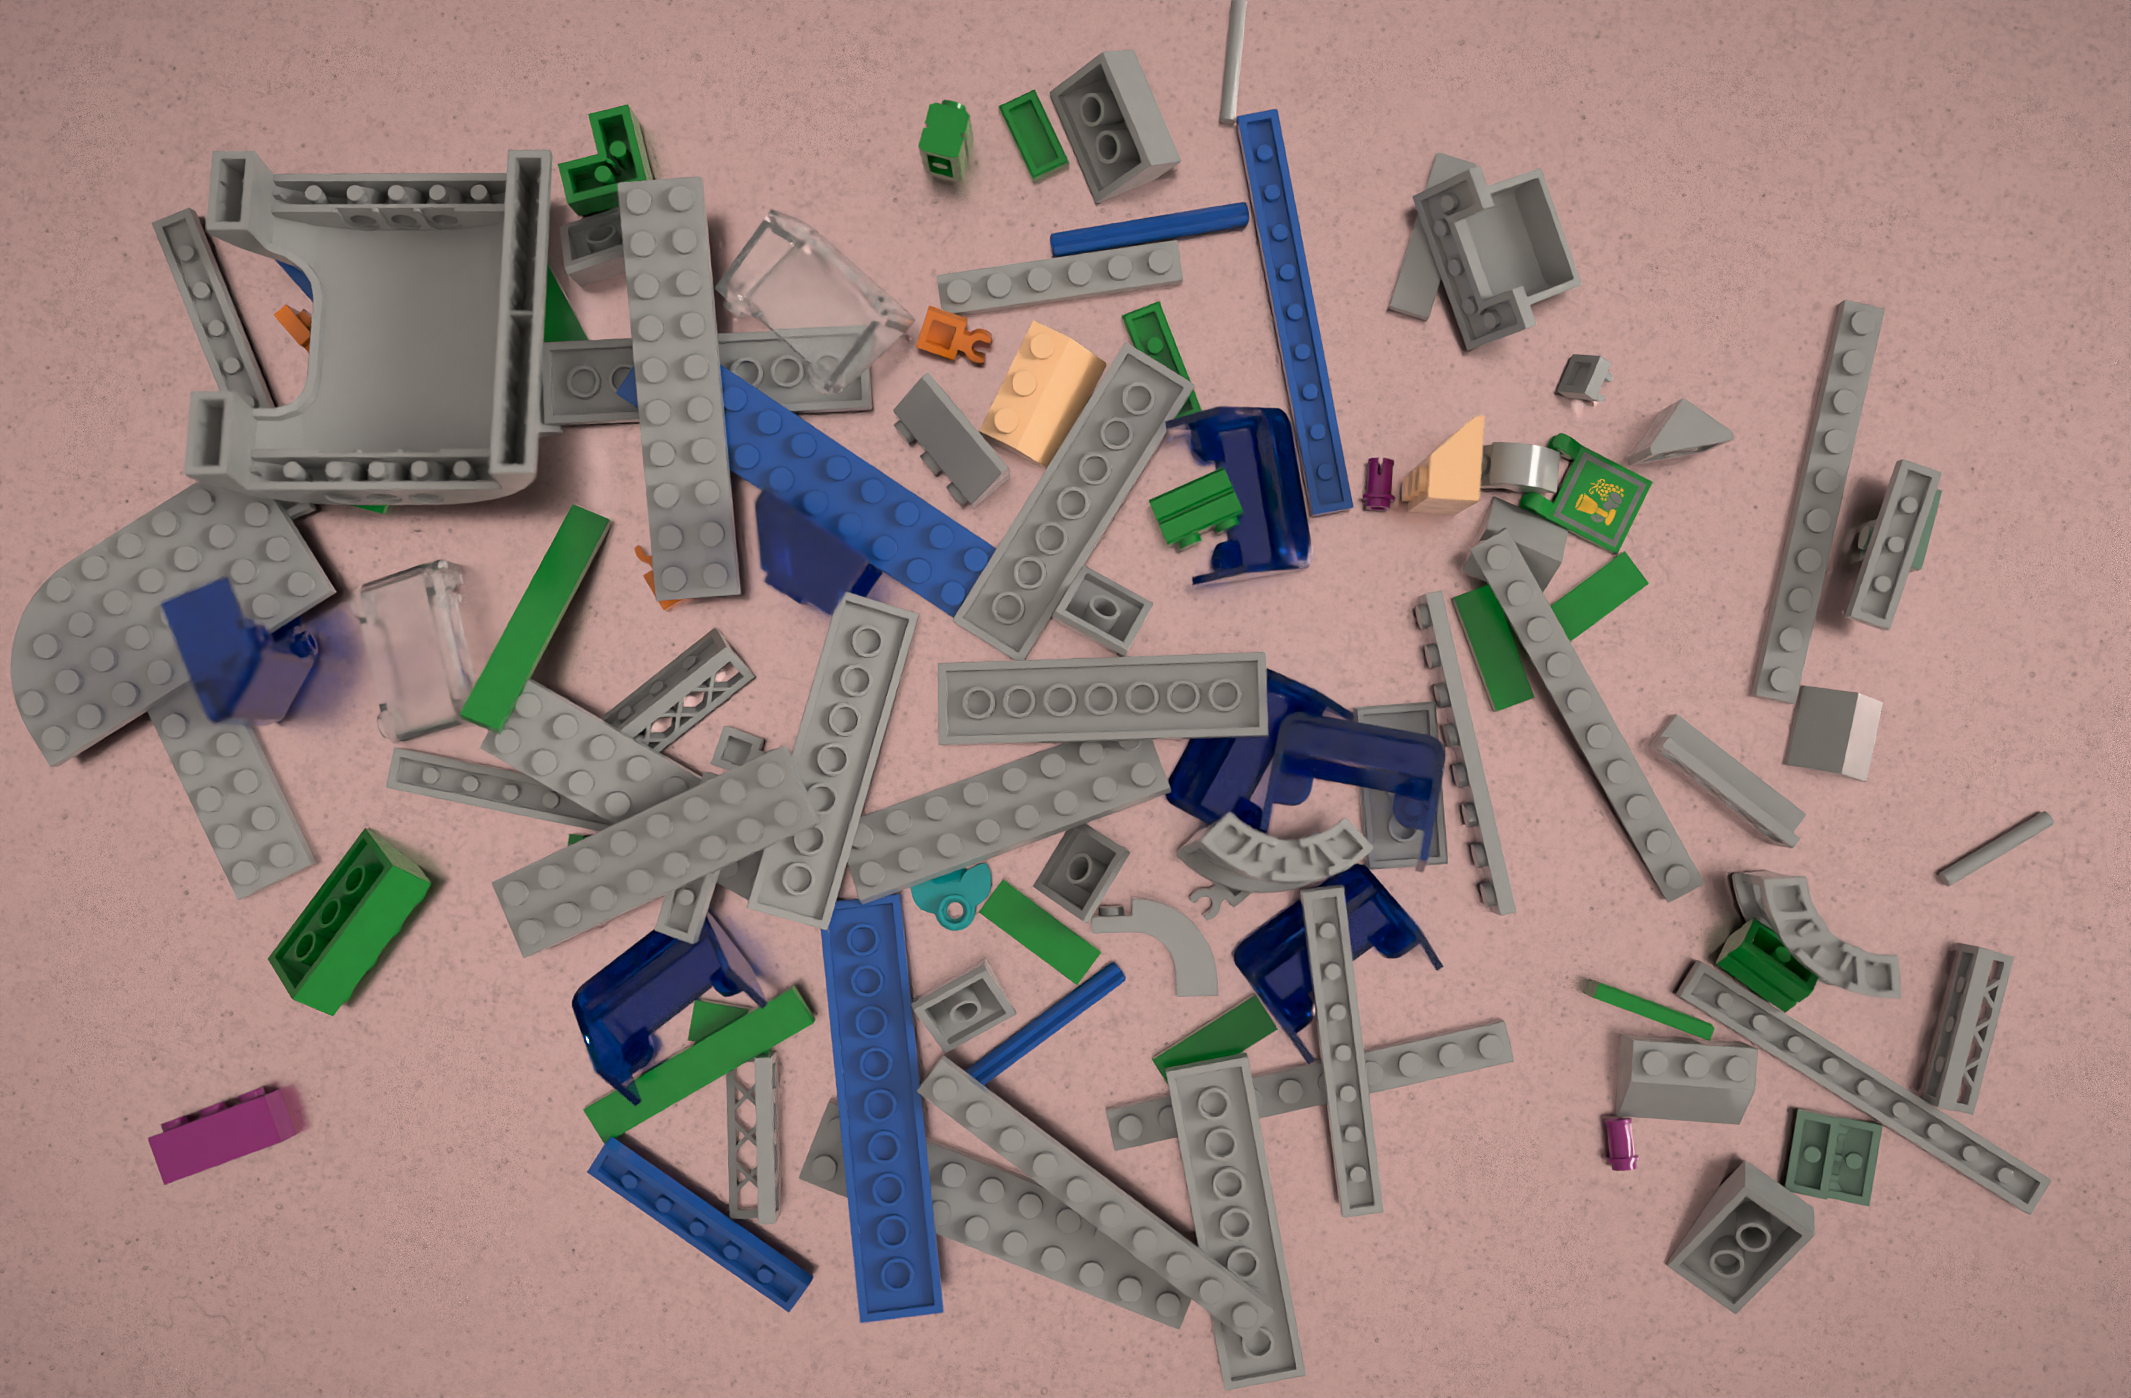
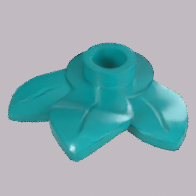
(961, 886)

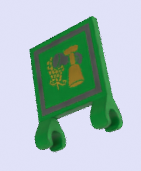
(1595, 497)

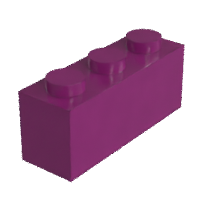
(221, 1134)

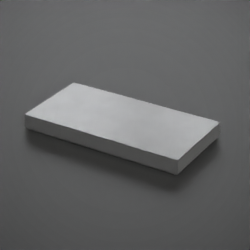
(1393, 843)

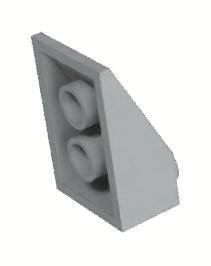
(1743, 1237)

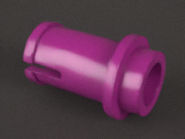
(1379, 486)
(1621, 1144)

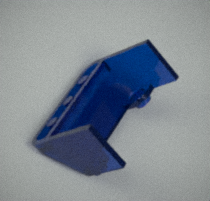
(1264, 471)
(807, 558)
(234, 662)
(1362, 757)
(1224, 772)
(1277, 954)
(647, 989)

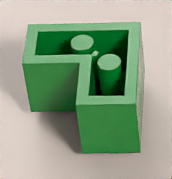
(621, 157)

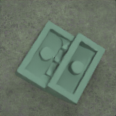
(1833, 1157)

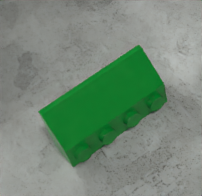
(348, 923)

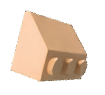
(1042, 395)
(1449, 475)

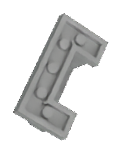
(1496, 250)

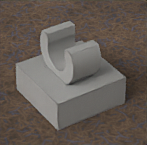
(1585, 377)

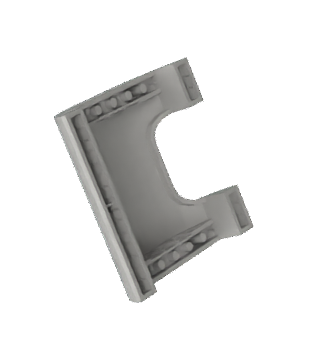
(415, 338)

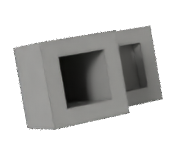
(1519, 467)

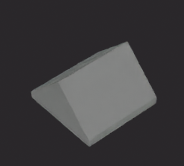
(593, 247)
(1679, 432)
(1537, 539)
(1102, 611)
(1834, 732)
(1081, 870)
(963, 1006)

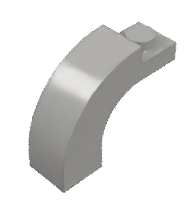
(1192, 957)

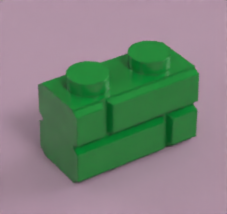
(946, 140)
(1197, 508)
(1766, 966)

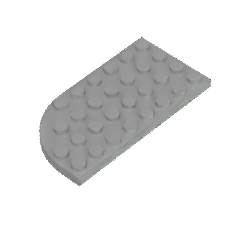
(96, 633)

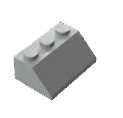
(1114, 124)
(950, 443)
(1685, 1078)

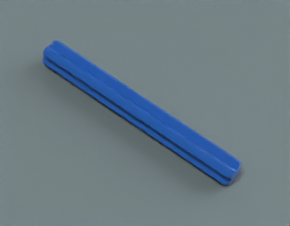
(1149, 229)
(1047, 1024)

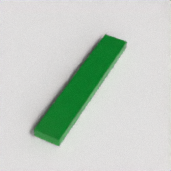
(535, 619)
(701, 1063)

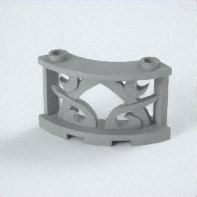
(1260, 863)
(1788, 910)

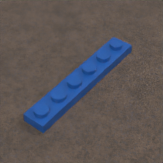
(700, 1224)

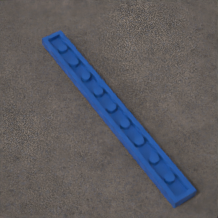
(1294, 312)

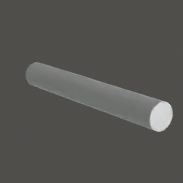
(1233, 61)
(1996, 848)

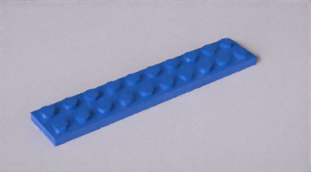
(846, 495)
(881, 1111)

